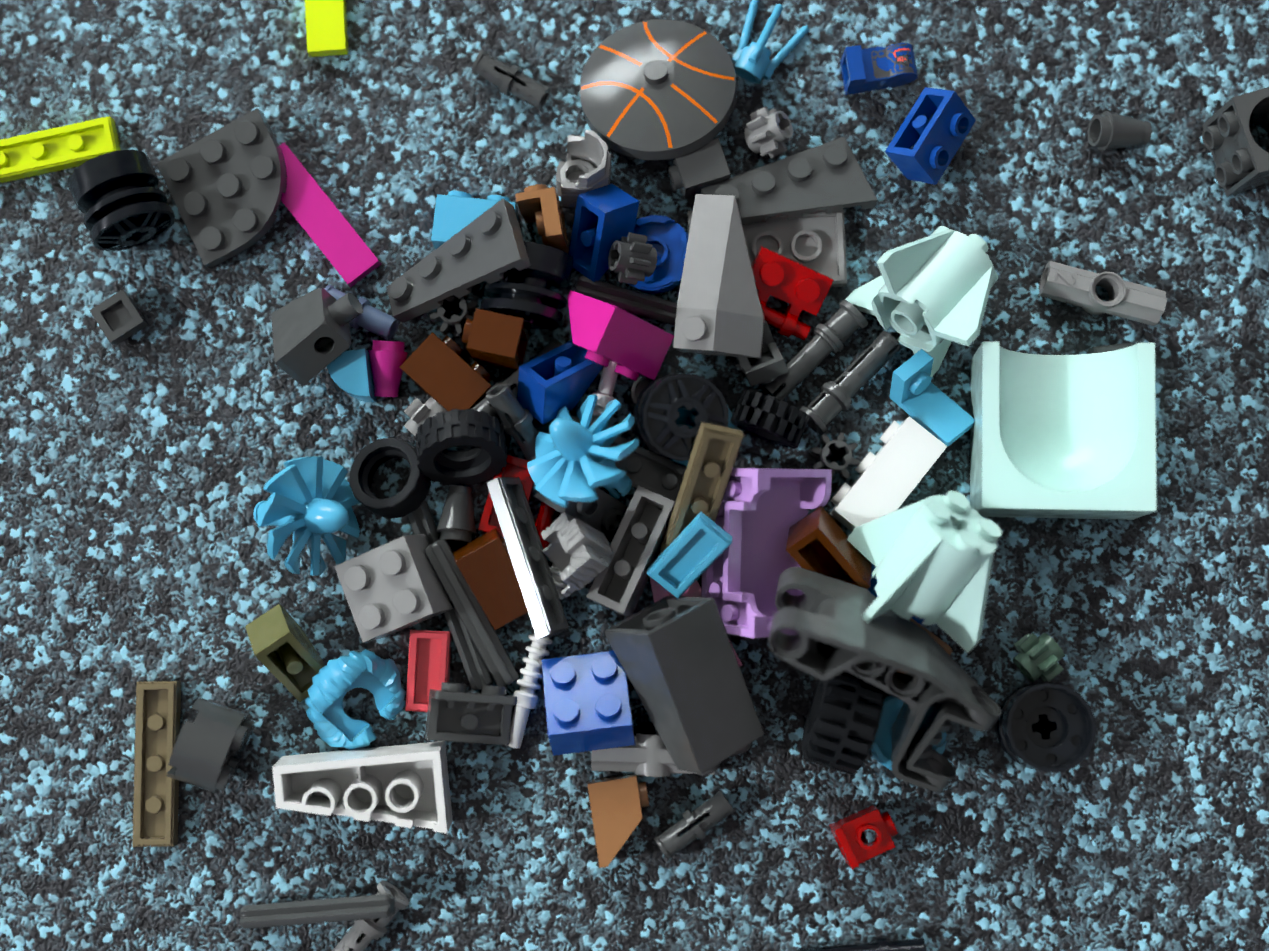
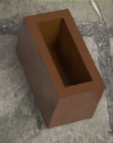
(496, 339)
(445, 375)
(823, 548)
(492, 578)

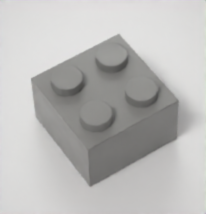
(392, 587)

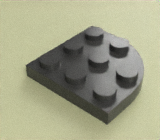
(228, 186)

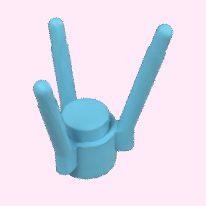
(753, 61)

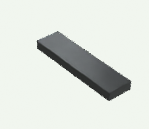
(527, 556)

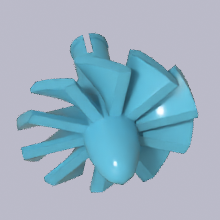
(578, 456)
(311, 503)

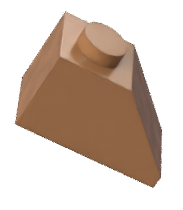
(615, 812)

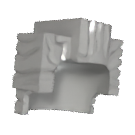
(585, 169)
(576, 551)

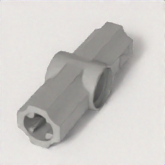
(1125, 297)
(645, 758)

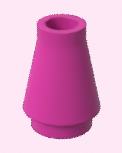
(385, 365)

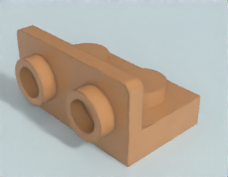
(543, 206)

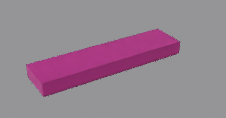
(325, 223)

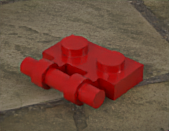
(791, 283)

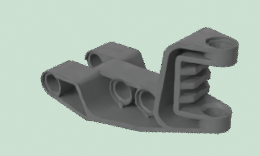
(838, 639)

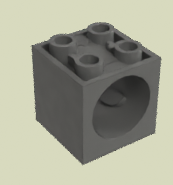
(1227, 134)

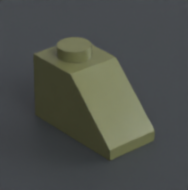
(285, 650)

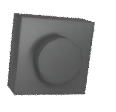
(119, 317)

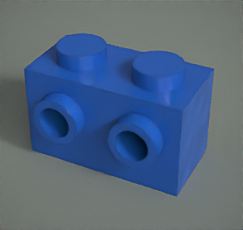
(930, 135)

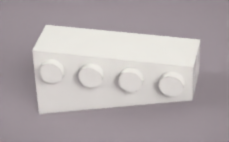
(376, 783)

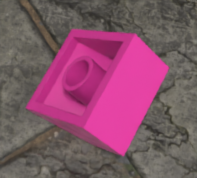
(617, 337)

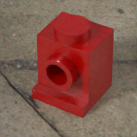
(849, 831)

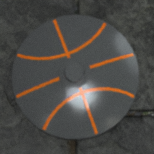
(658, 89)

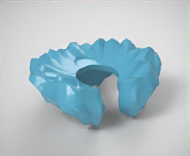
(342, 675)

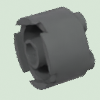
(208, 745)

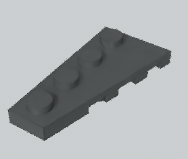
(803, 183)
(468, 258)

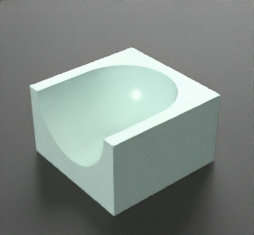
(1063, 433)

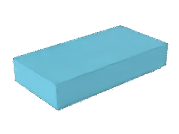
(689, 555)

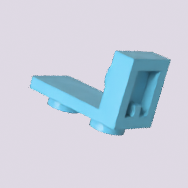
(925, 402)

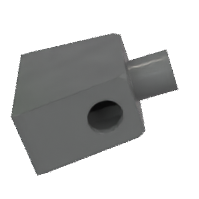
(312, 332)

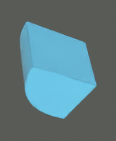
(354, 374)

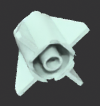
(931, 291)
(932, 564)

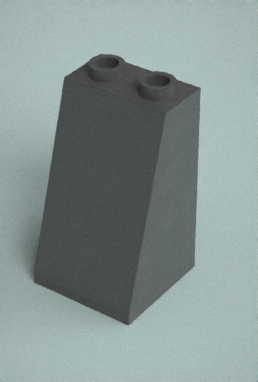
(688, 680)

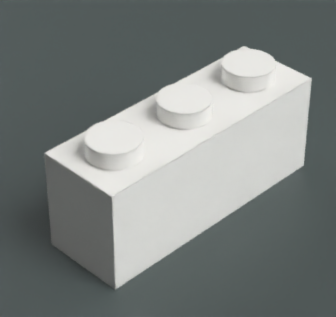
(888, 475)

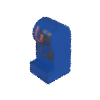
(877, 67)

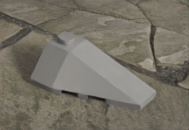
(718, 292)

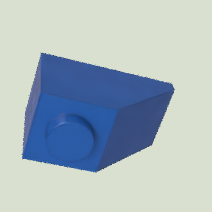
(598, 221)
(555, 381)

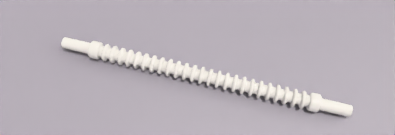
(531, 673)

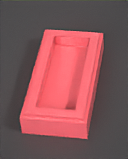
(427, 666)

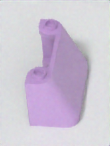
(758, 515)

